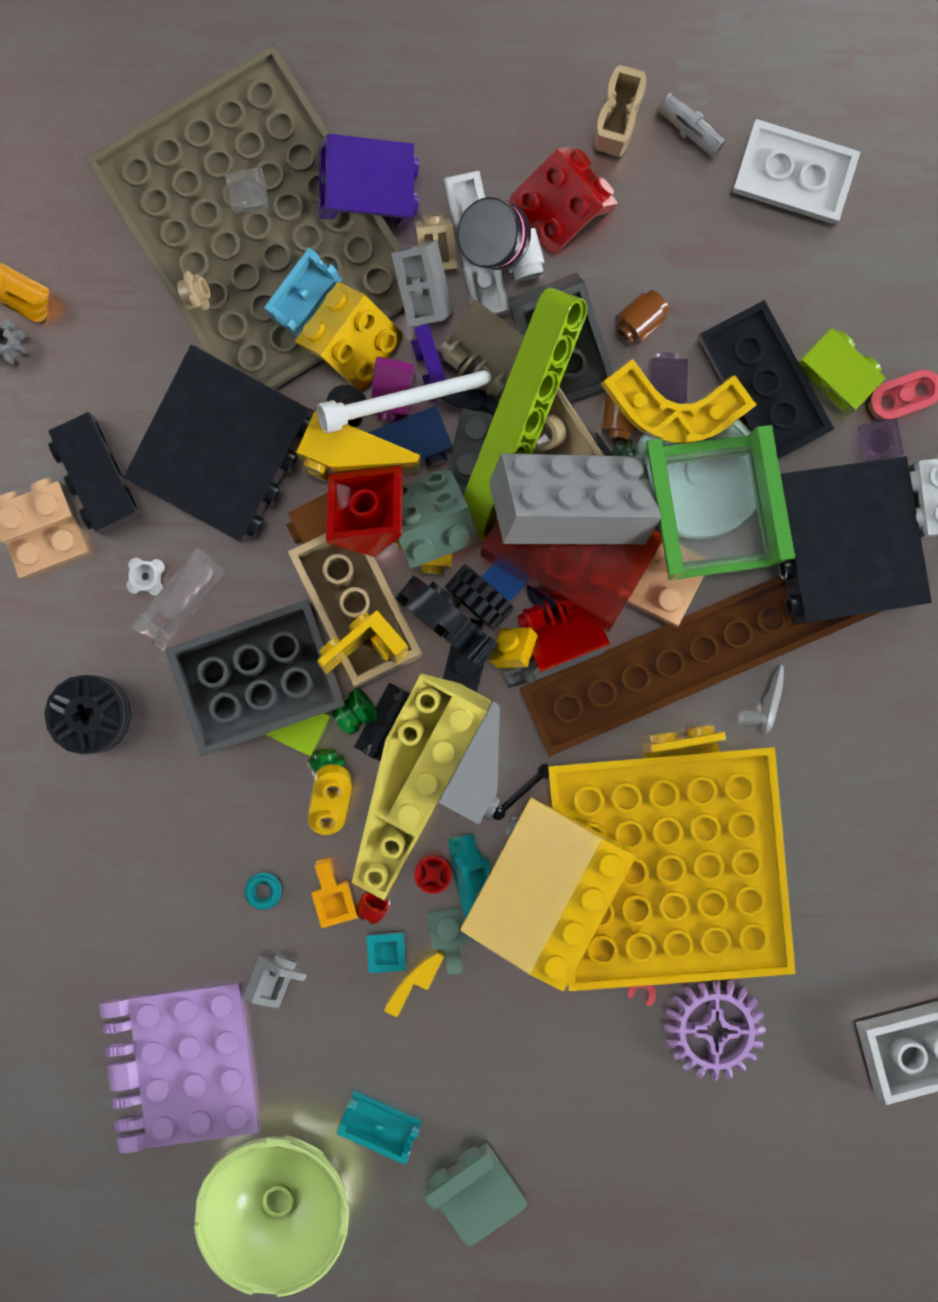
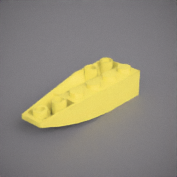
(413, 774)

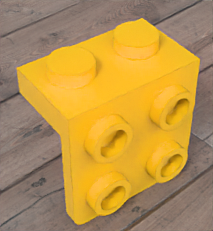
(350, 334)

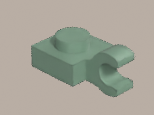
(446, 935)

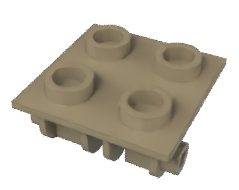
(483, 344)

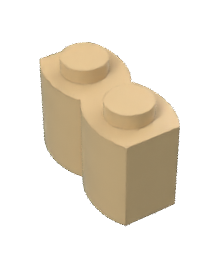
(619, 110)

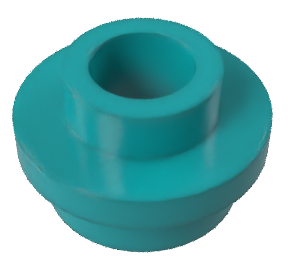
(255, 899)

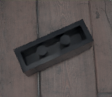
(93, 474)

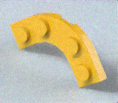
(675, 421)

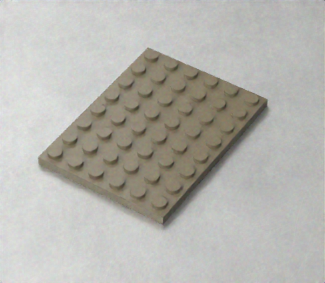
(177, 205)

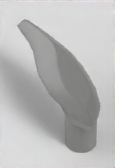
(770, 704)

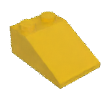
(350, 451)

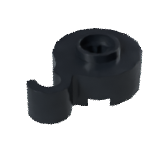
(441, 614)

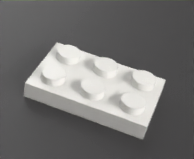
(796, 172)

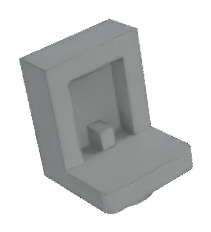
(271, 980)

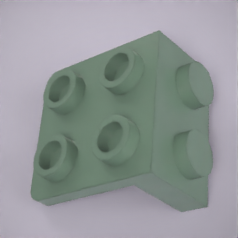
(435, 519)
(475, 1194)

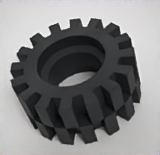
(479, 597)

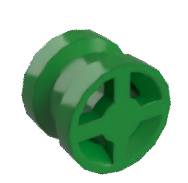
(357, 710)

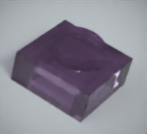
(880, 440)

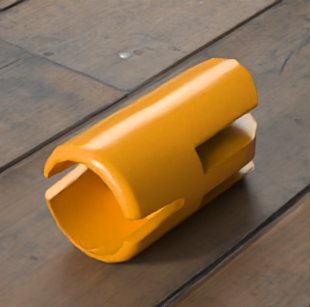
(23, 294)

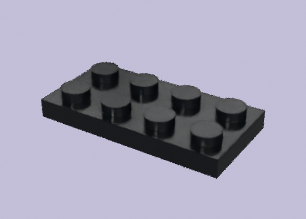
(765, 365)

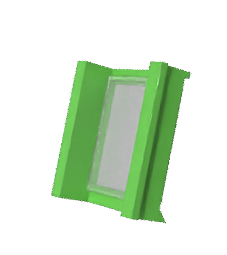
(720, 504)

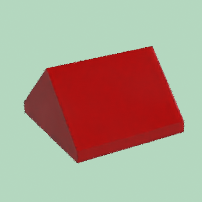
(365, 509)

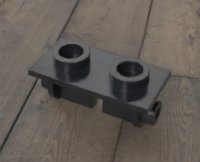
(373, 736)

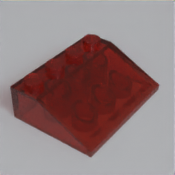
(582, 577)

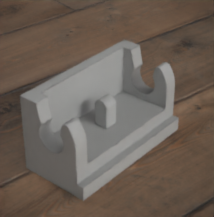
(422, 283)

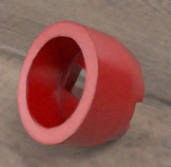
(372, 908)

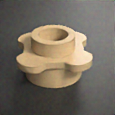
(194, 291)

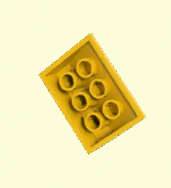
(547, 893)

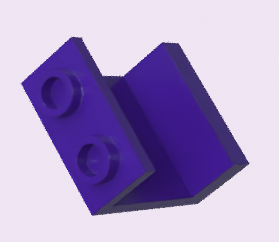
(367, 178)

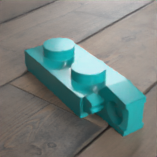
(468, 868)

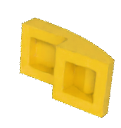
(420, 975)

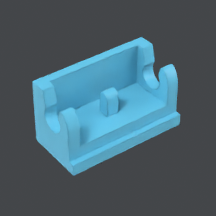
(302, 293)

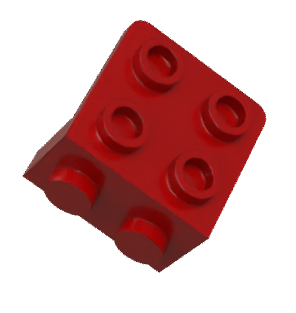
(563, 197)

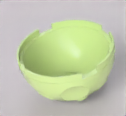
(272, 1216)

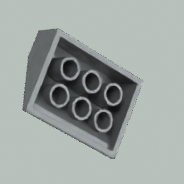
(254, 677)

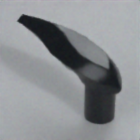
(472, 400)

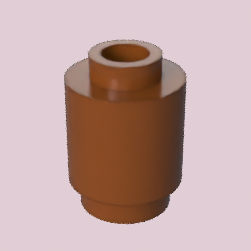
(641, 317)
(615, 423)

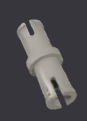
(691, 124)

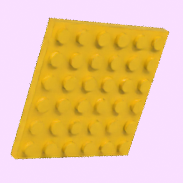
(706, 871)

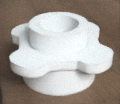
(137, 569)

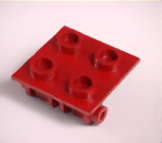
(560, 634)

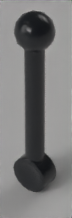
(542, 772)

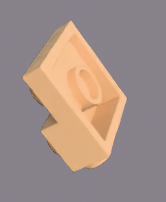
(41, 528)

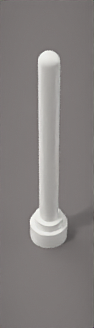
(335, 415)

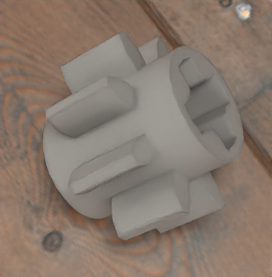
(13, 344)

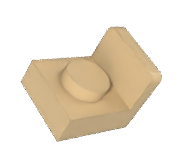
(438, 228)

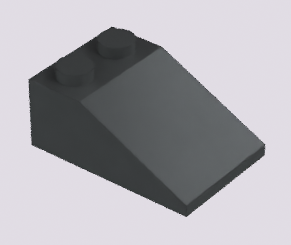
(589, 359)

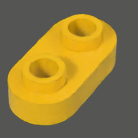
(327, 802)

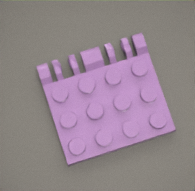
(187, 1064)

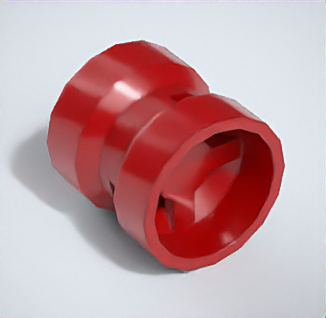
(429, 878)

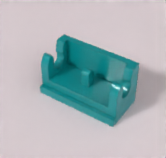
(379, 1127)

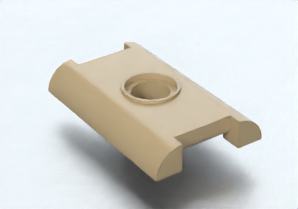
(568, 432)

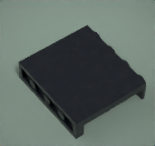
(219, 445)
(853, 541)

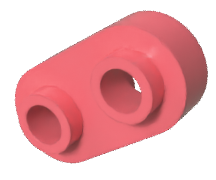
(903, 395)

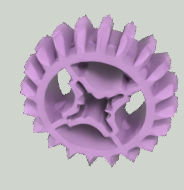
(730, 1029)

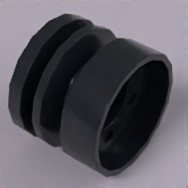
(108, 727)

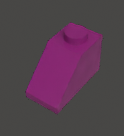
(392, 377)

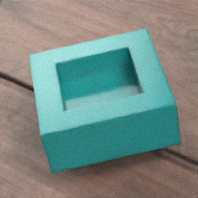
(386, 952)

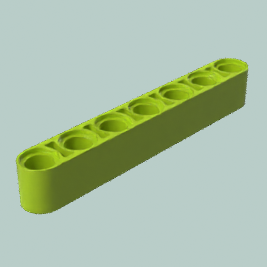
(526, 395)

